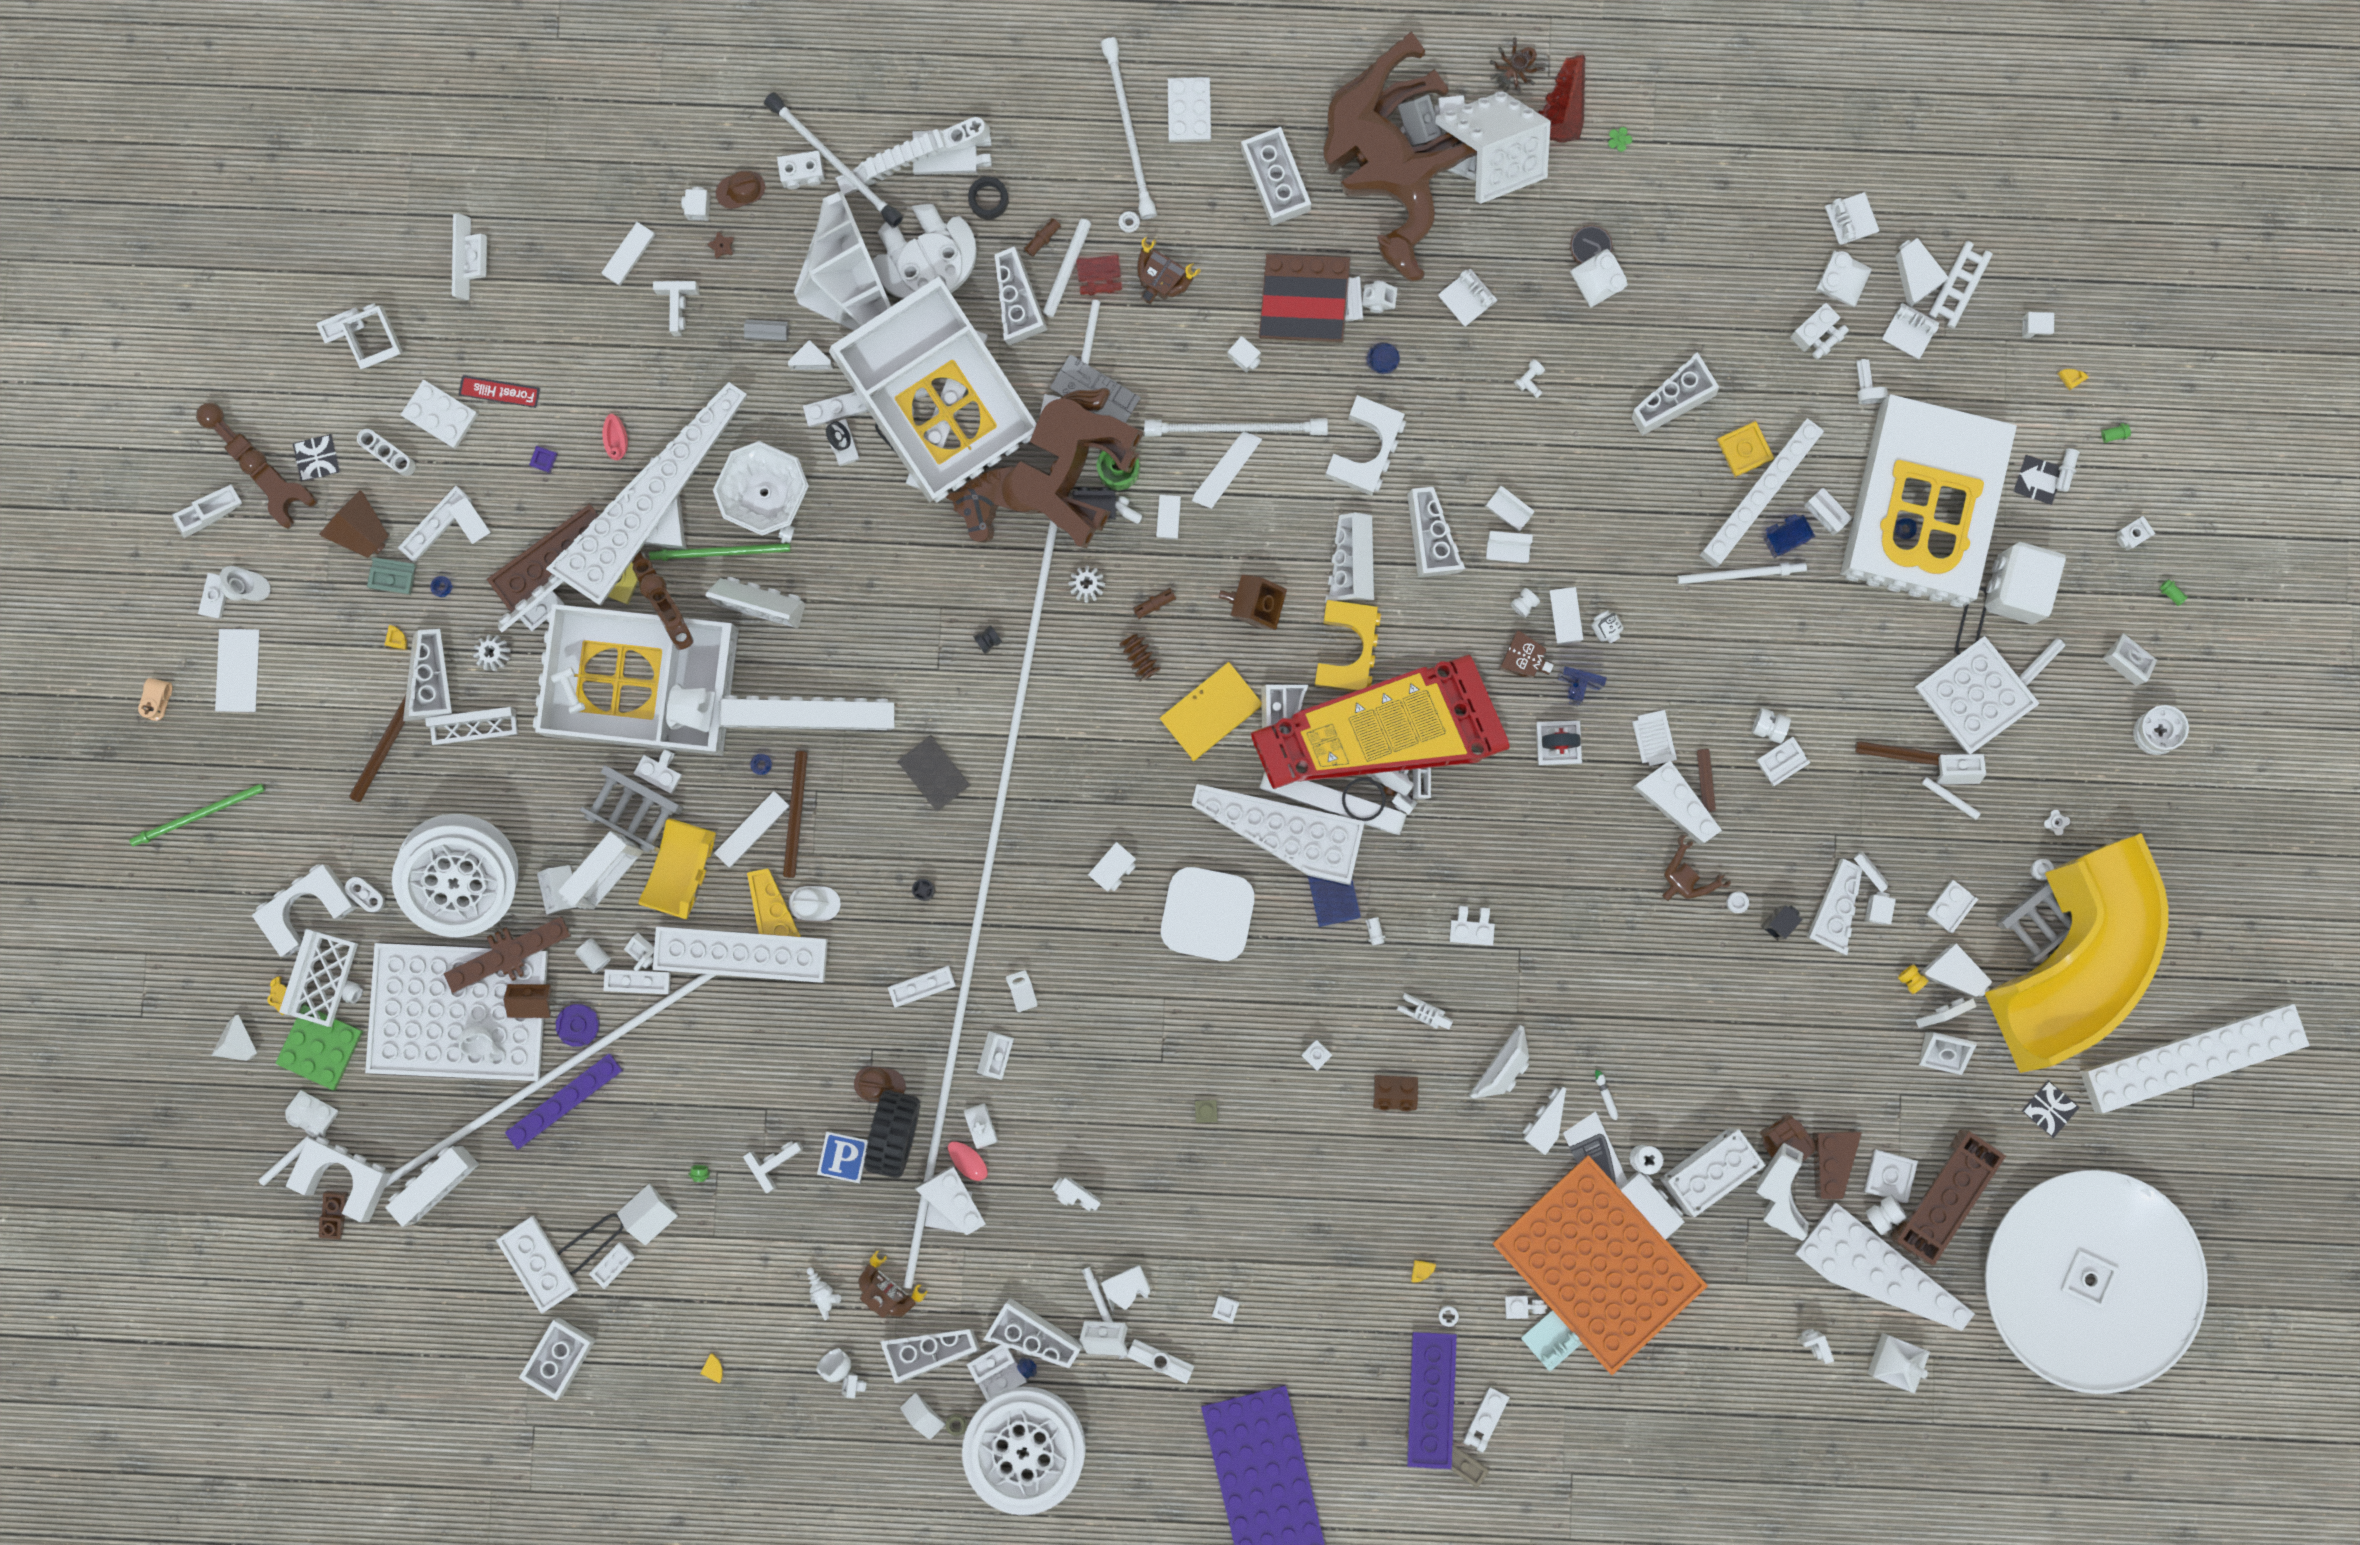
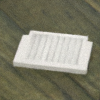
(1654, 738)

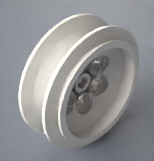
(458, 840)
(1037, 1412)

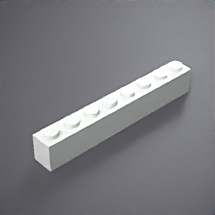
(1761, 493)
(806, 714)

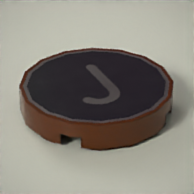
(1589, 242)

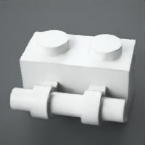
(1815, 327)

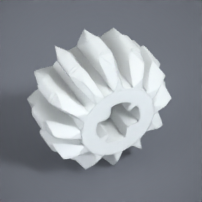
(1092, 589)
(499, 653)

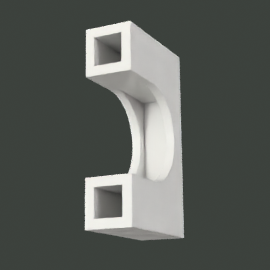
(1366, 475)
(275, 916)
(368, 1179)

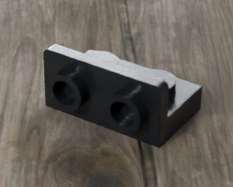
(1103, 499)

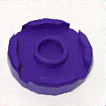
(577, 1025)

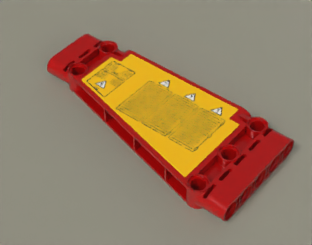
(1387, 728)

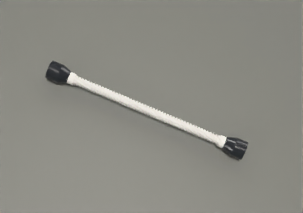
(777, 106)

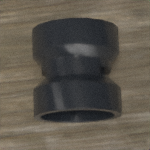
(987, 639)
(920, 890)

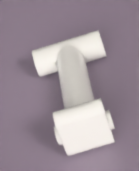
(563, 677)

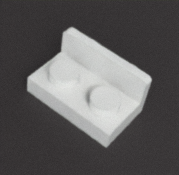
(1817, 1344)

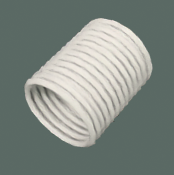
(592, 955)

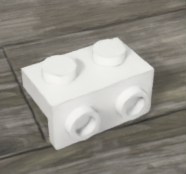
(310, 1114)

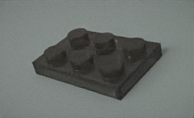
(933, 773)

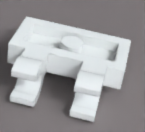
(1472, 932)

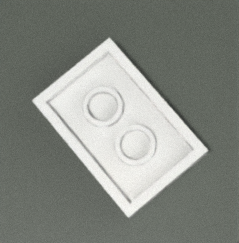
(1189, 109)
(439, 414)

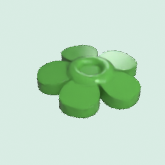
(1619, 138)

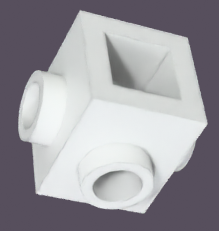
(1379, 296)

